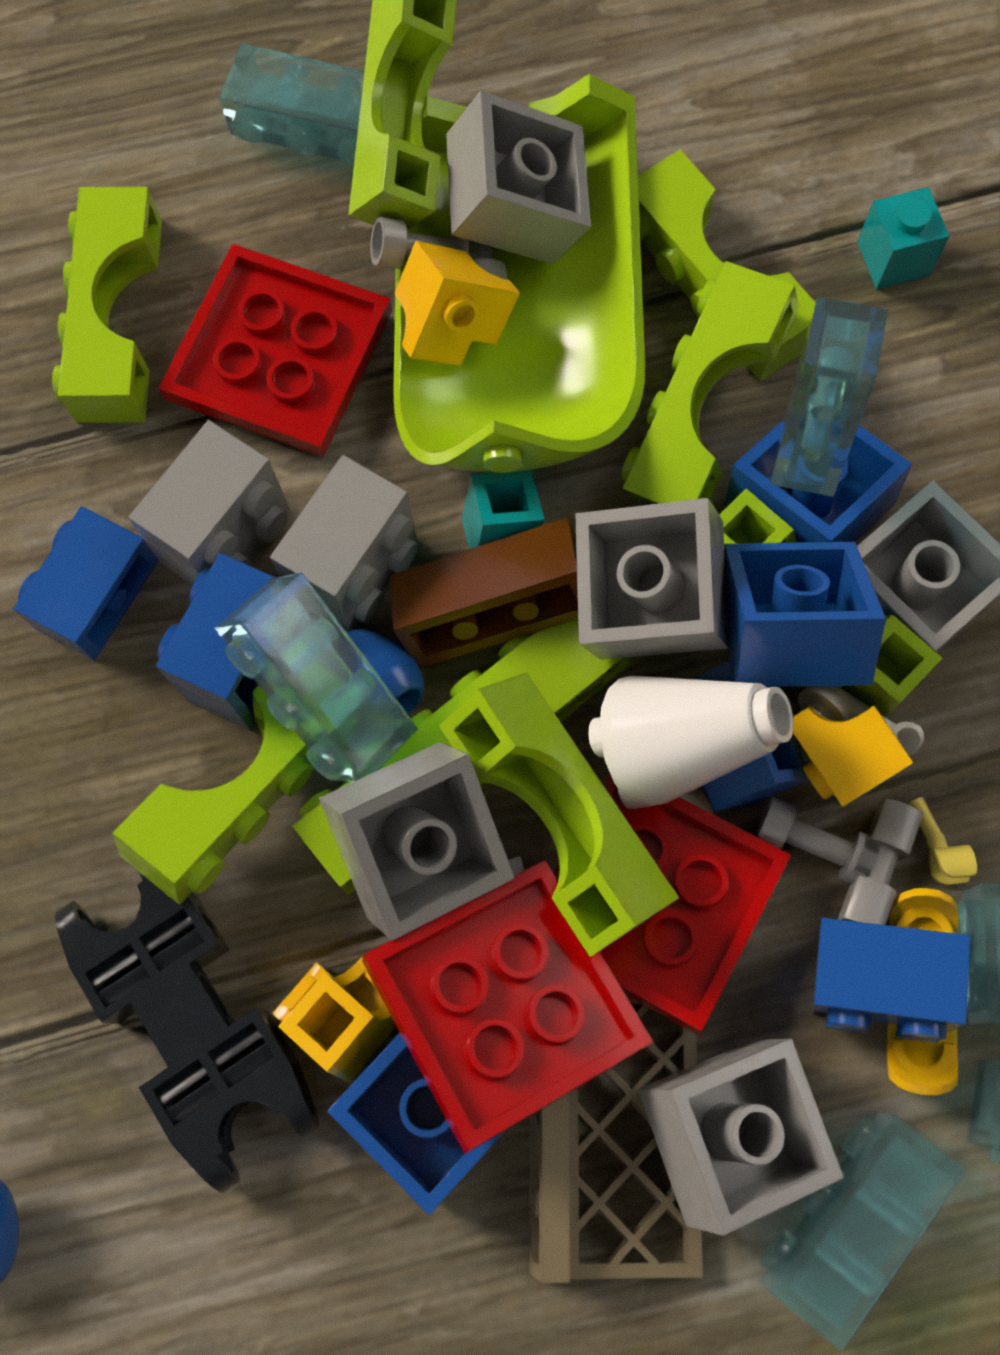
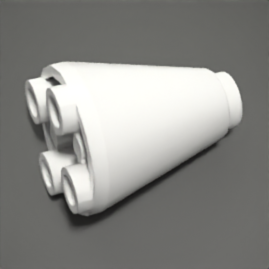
(683, 733)

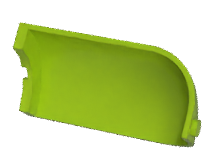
(574, 343)

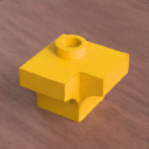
(450, 303)
(850, 753)
(336, 1019)

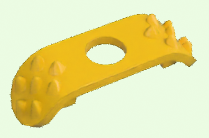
(913, 1064)

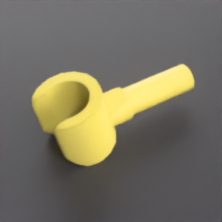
(946, 863)

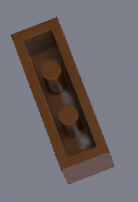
(487, 594)

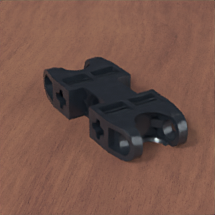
(159, 974)

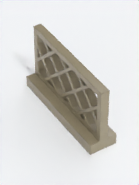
(556, 1184)

